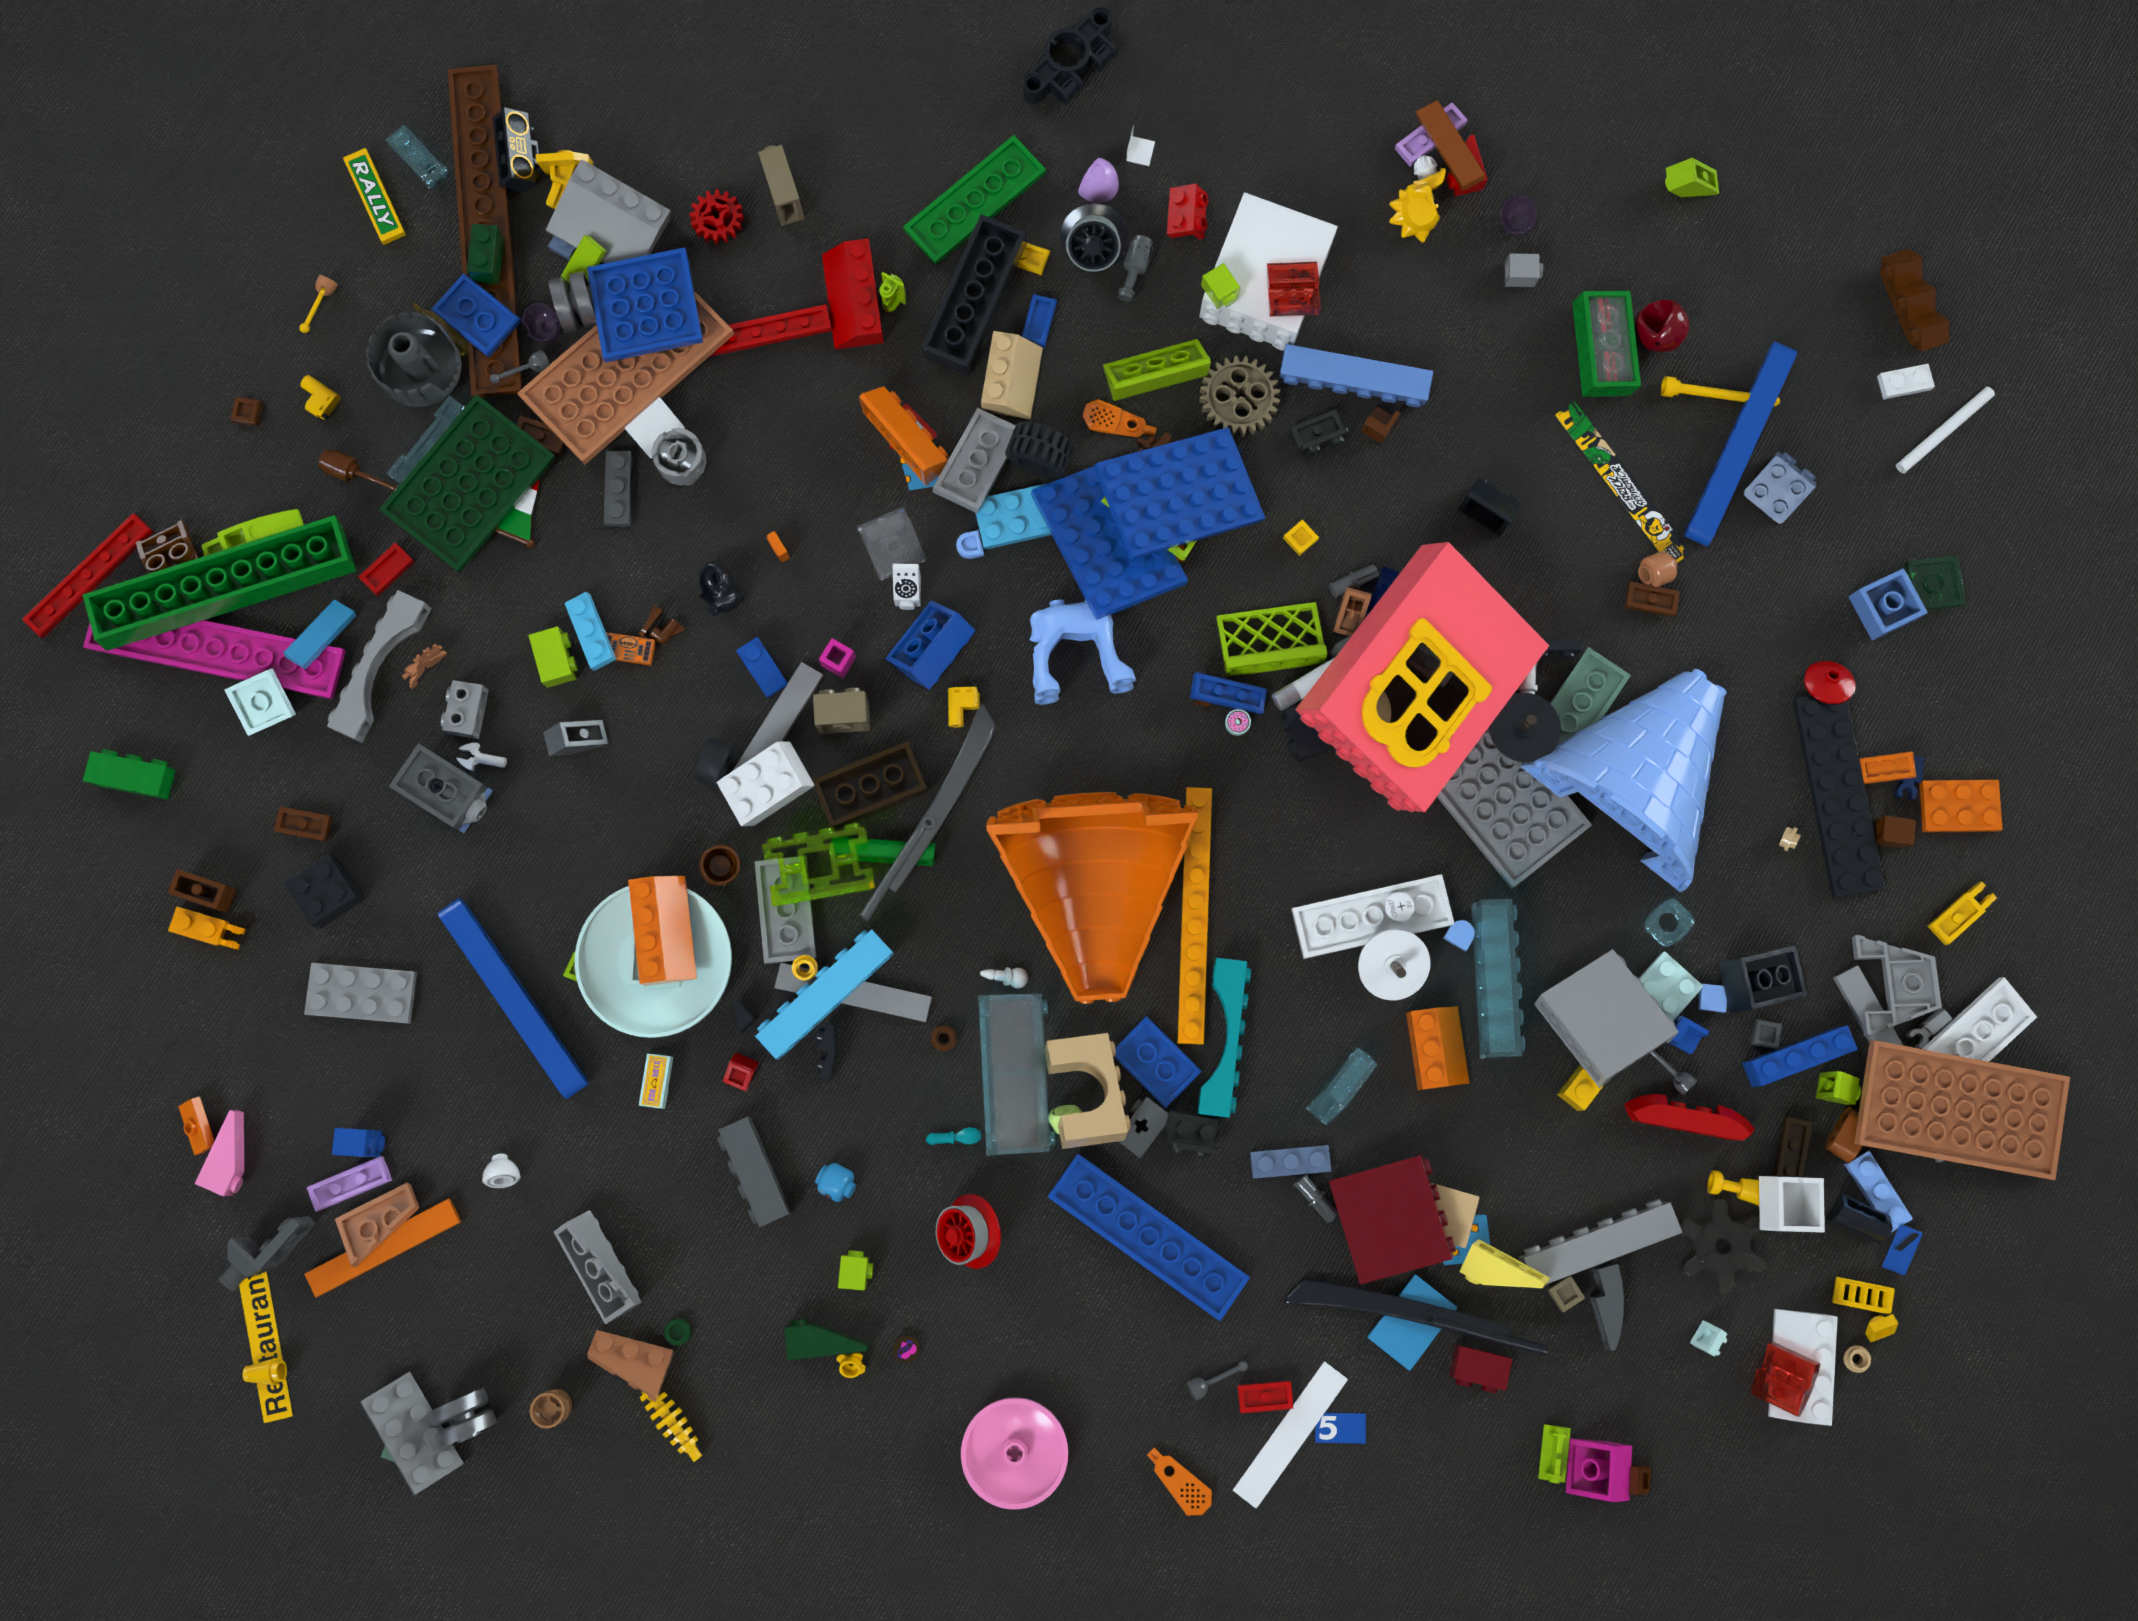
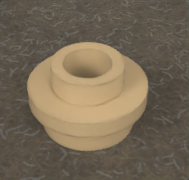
(1789, 838)
(1864, 1362)

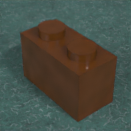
(201, 891)

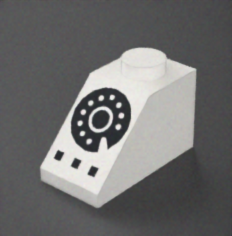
(906, 586)

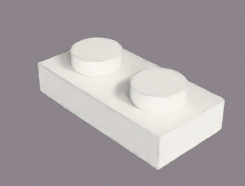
(1905, 381)

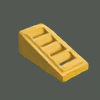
(1886, 1296)

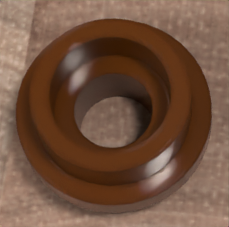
(944, 1029)

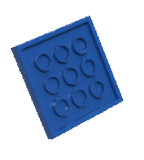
(645, 305)

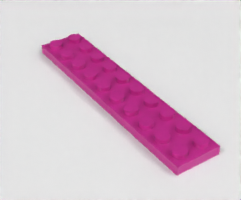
(233, 655)

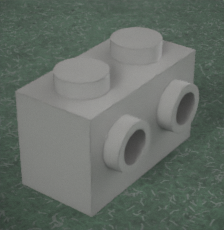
(464, 709)

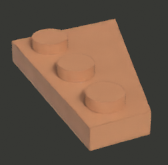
(375, 1221)
(632, 1360)

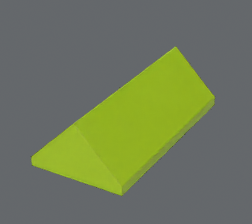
(1157, 369)

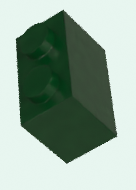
(485, 254)

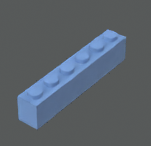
(1355, 375)

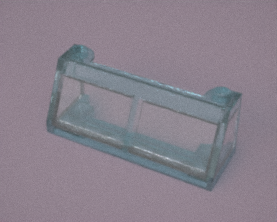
(1014, 1074)

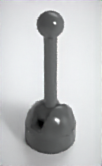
(537, 361)
(1682, 1081)
(1198, 1387)

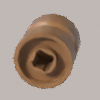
(550, 1408)

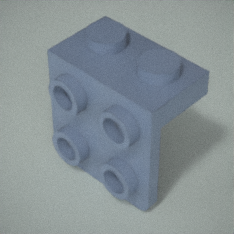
(1780, 487)

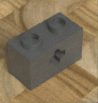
(1156, 1120)

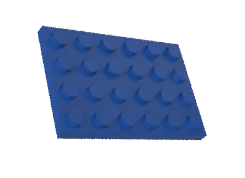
(1179, 492)
(1095, 549)

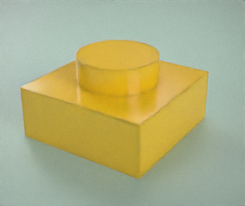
(1301, 537)
(1881, 1327)

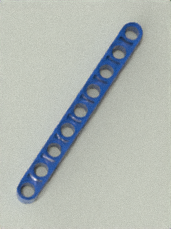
(1740, 444)
(513, 998)

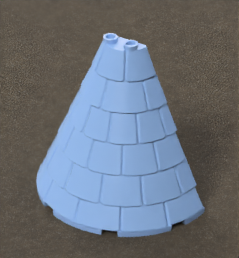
(1647, 769)

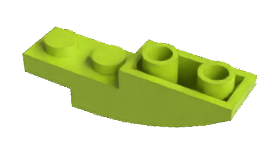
(253, 530)

